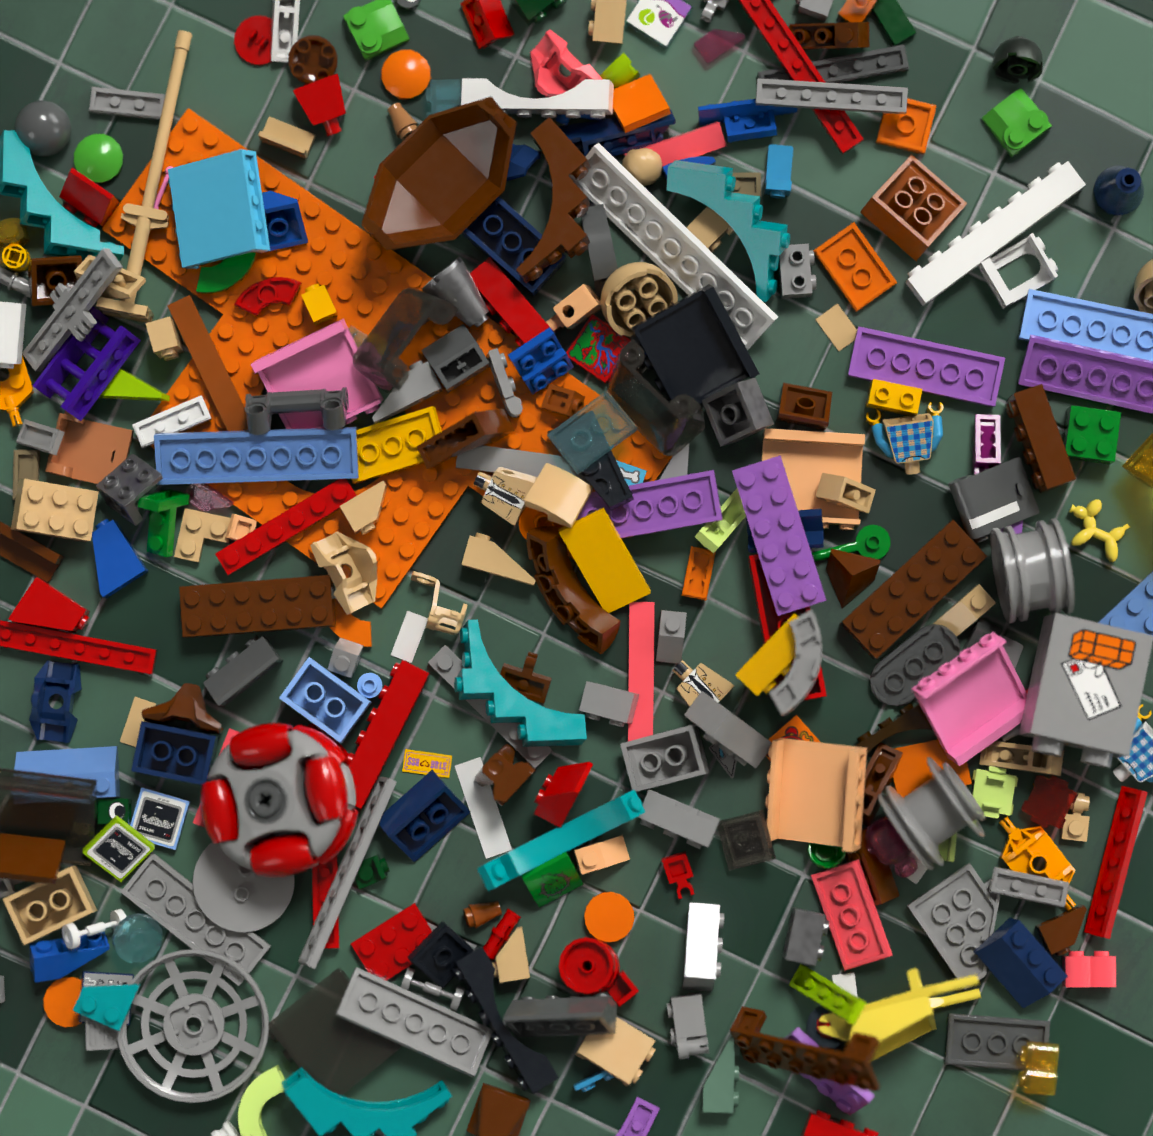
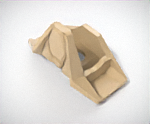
(342, 550)

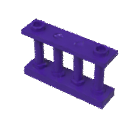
(98, 375)

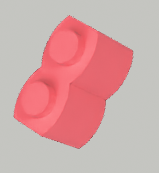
(1089, 970)

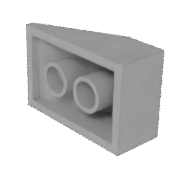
(665, 757)

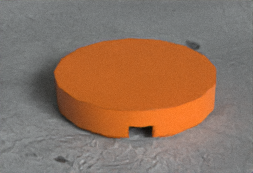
(609, 916)
(61, 999)

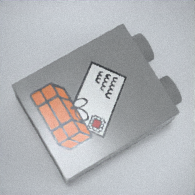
(1085, 689)

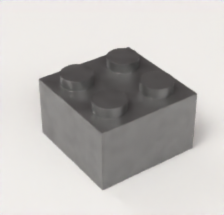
(737, 412)
(805, 936)

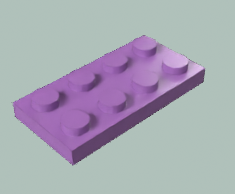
(847, 1097)

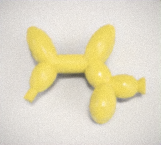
(1090, 530)

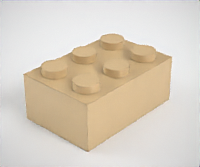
(54, 510)
(48, 907)

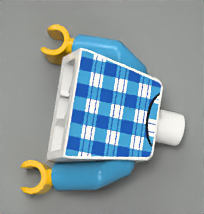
(1140, 760)

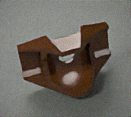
(184, 706)

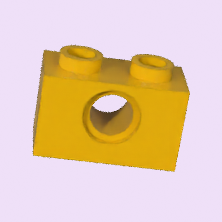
(893, 397)

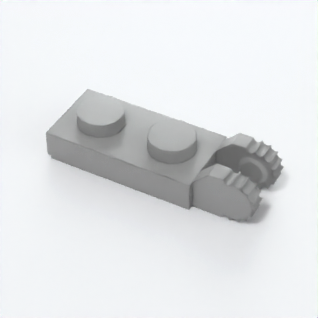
(504, 384)

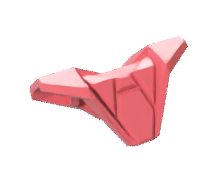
(546, 64)

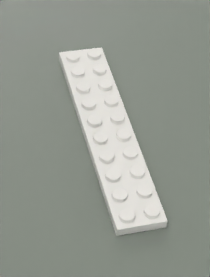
(671, 243)

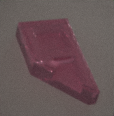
(717, 43)
(206, 497)

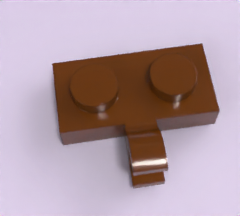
(525, 681)

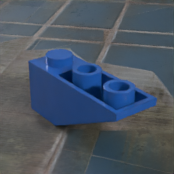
(54, 960)

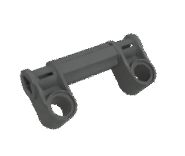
(330, 403)

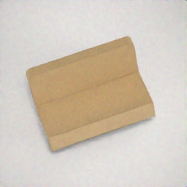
(287, 137)

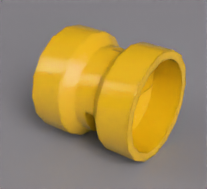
(17, 262)

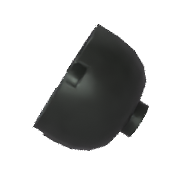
(1018, 60)

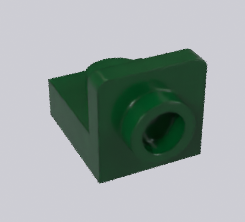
(371, 871)

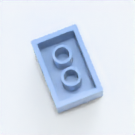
(325, 700)

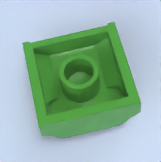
(376, 28)
(1016, 122)

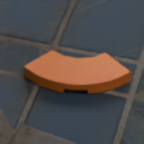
(351, 628)

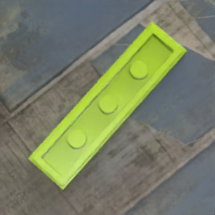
(827, 994)

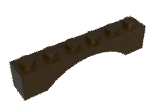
(909, 719)

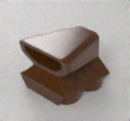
(502, 773)
(498, 1112)

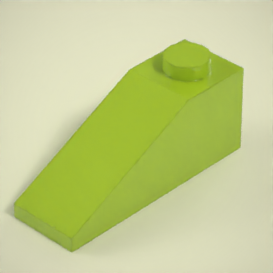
(129, 387)

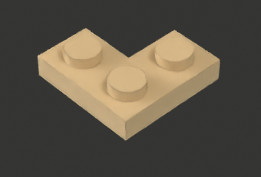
(197, 527)

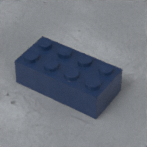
(508, 241)

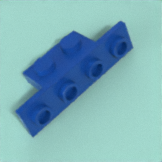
(743, 118)

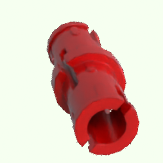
(501, 933)

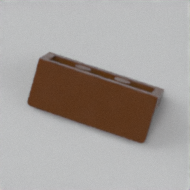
(28, 553)
(876, 873)

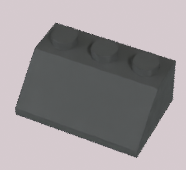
(242, 670)

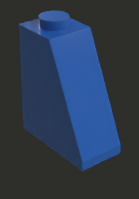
(115, 558)

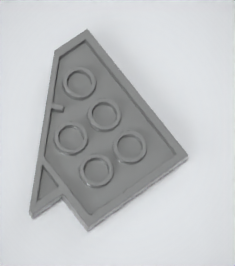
(958, 919)

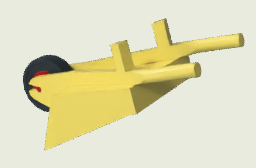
(892, 1019)

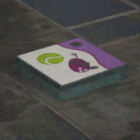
(659, 19)

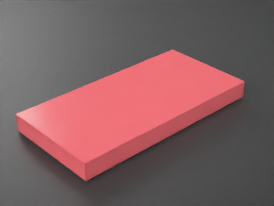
(851, 915)

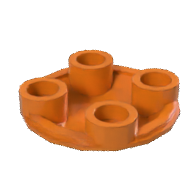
(406, 74)

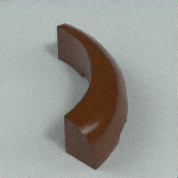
(565, 592)

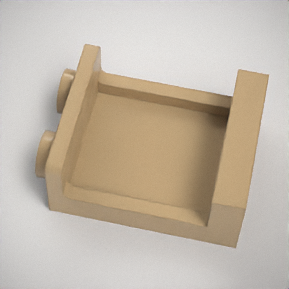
(619, 1052)

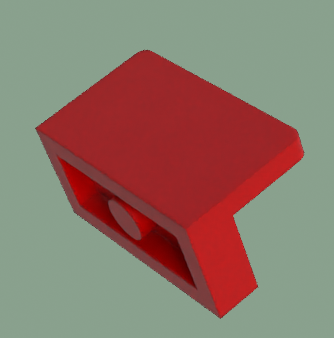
(487, 21)

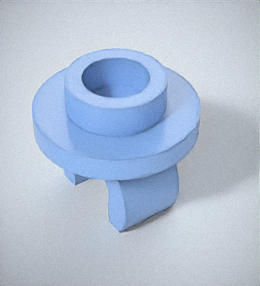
(369, 685)

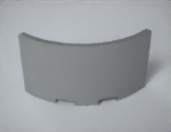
(805, 666)

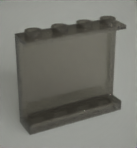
(50, 809)
(326, 1045)

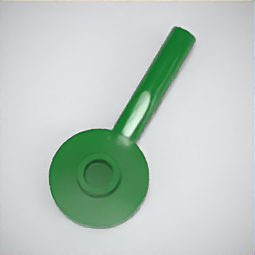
(870, 542)

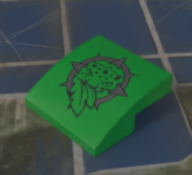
(552, 879)

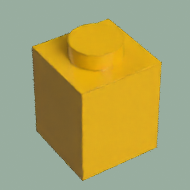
(319, 304)

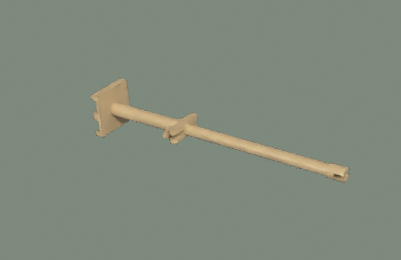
(145, 216)

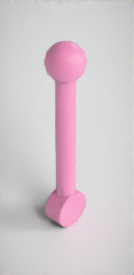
(162, 189)

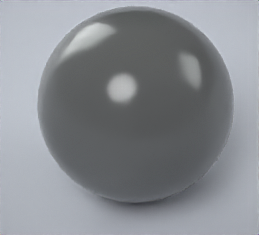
(43, 128)

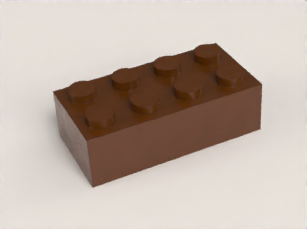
(1040, 439)

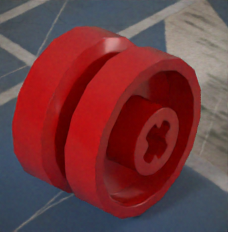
(603, 971)

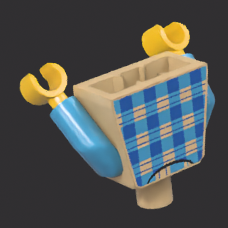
(909, 437)

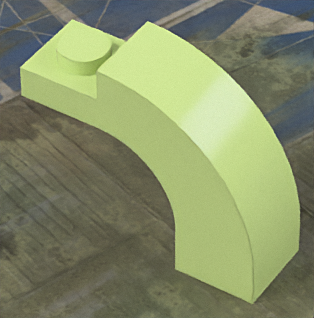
(715, 533)
(253, 1100)

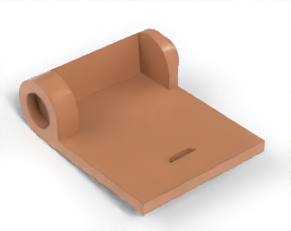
(88, 449)

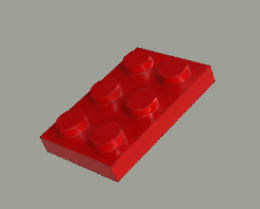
(387, 946)

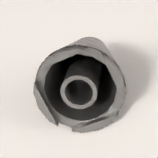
(459, 289)

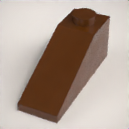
(877, 776)

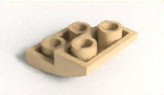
(558, 495)

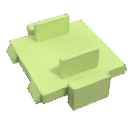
(994, 791)

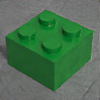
(1091, 434)

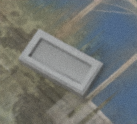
(40, 437)

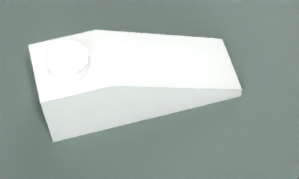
(284, 28)

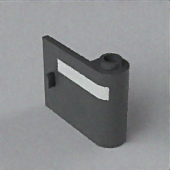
(991, 498)

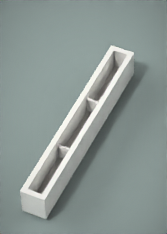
(995, 233)

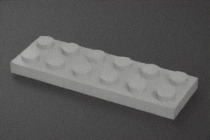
(172, 903)
(414, 1022)

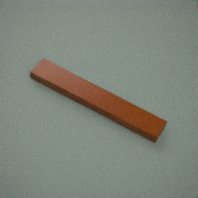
(209, 364)

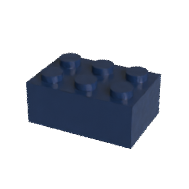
(174, 753)

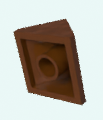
(47, 273)
(804, 406)

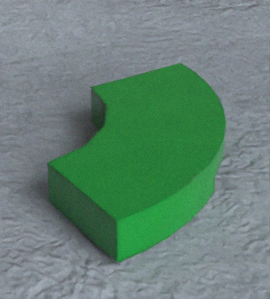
(225, 274)

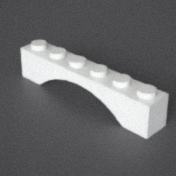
(588, 97)

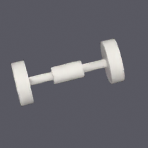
(72, 936)

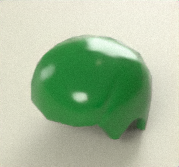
(825, 855)

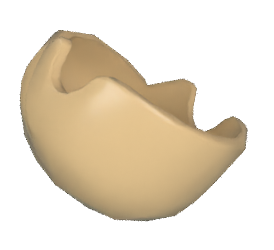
(643, 165)

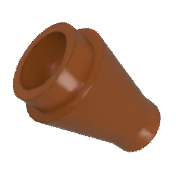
(481, 913)

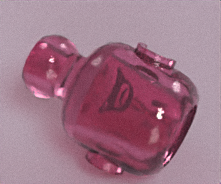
(889, 847)

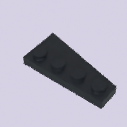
(608, 481)

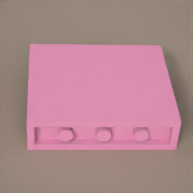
(318, 363)
(973, 699)

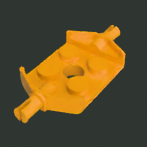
(15, 392)
(1029, 843)

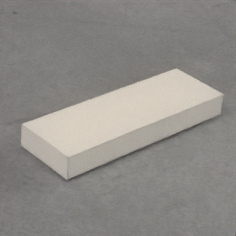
(172, 420)

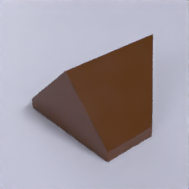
(850, 574)

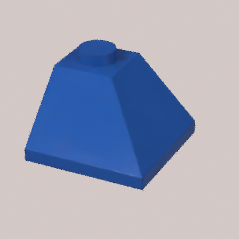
(283, 221)

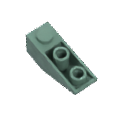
(718, 1087)

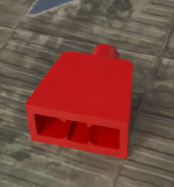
(323, 102)

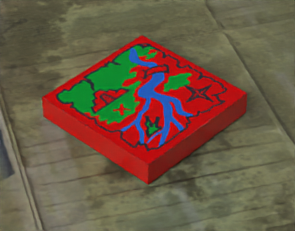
(597, 348)

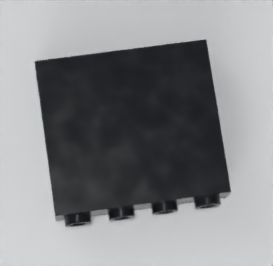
(694, 347)

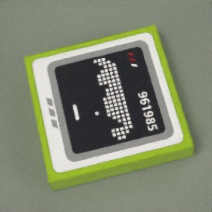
(118, 848)

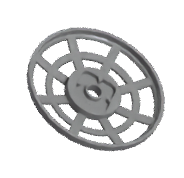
(194, 1042)

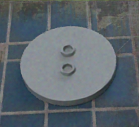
(236, 895)

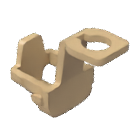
(438, 614)

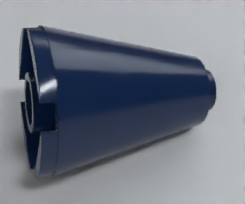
(1119, 190)

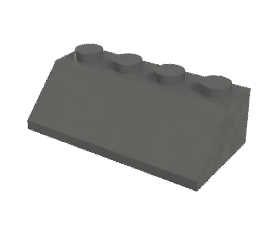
(562, 1016)

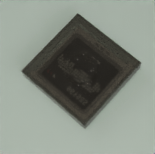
(746, 840)

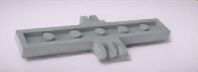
(72, 310)

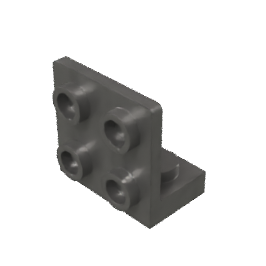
(127, 485)

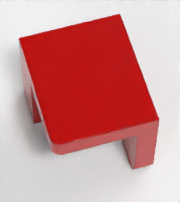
(623, 989)

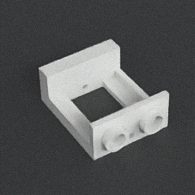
(1029, 245)

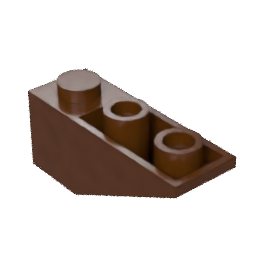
(831, 35)

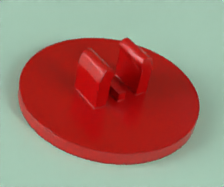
(254, 40)

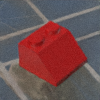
(87, 198)
(561, 792)

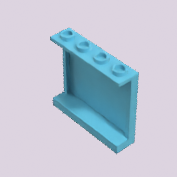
(218, 208)

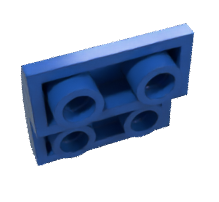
(541, 361)

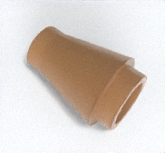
(401, 121)

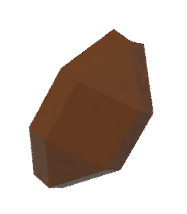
(441, 176)

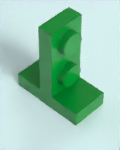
(162, 519)

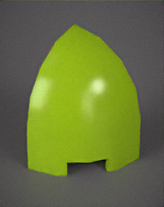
(620, 72)

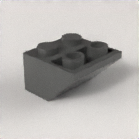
(456, 358)

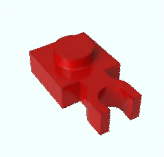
(678, 870)

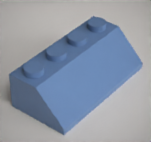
(86, 763)

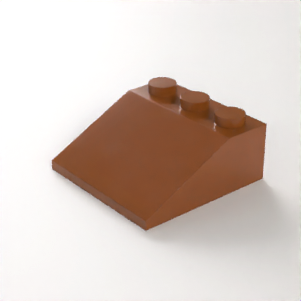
(913, 207)

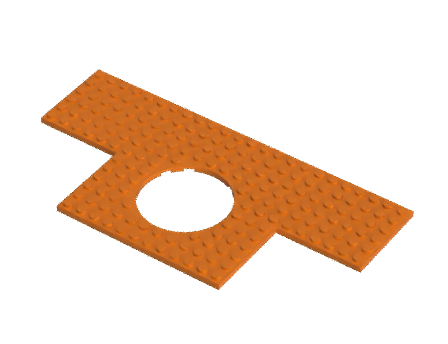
(362, 286)

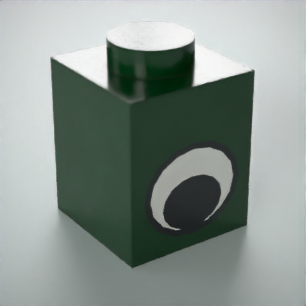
(110, 807)

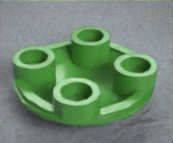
(98, 158)

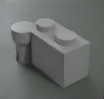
(689, 1024)

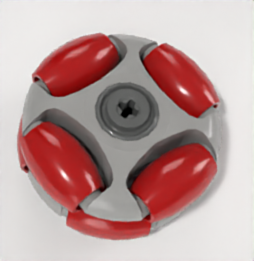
(280, 799)

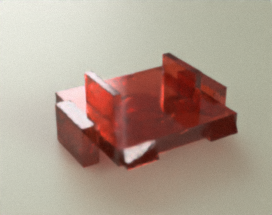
(1049, 801)

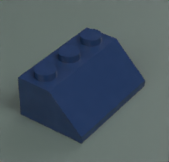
(423, 816)
(1020, 963)

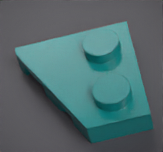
(106, 1003)

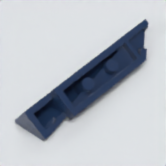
(612, 136)

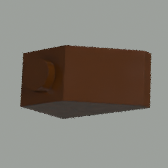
(1061, 930)

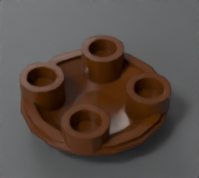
(312, 59)

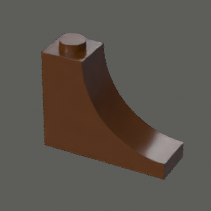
(467, 434)

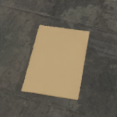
(837, 327)

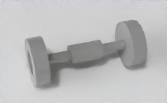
(433, 989)

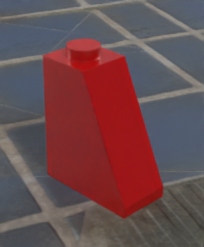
(49, 608)

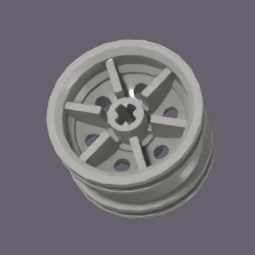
(1032, 570)

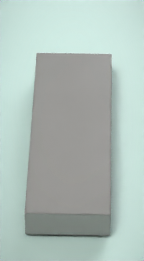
(126, 103)
(1029, 887)

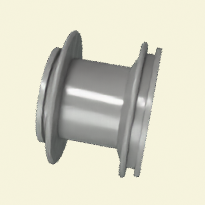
(933, 812)

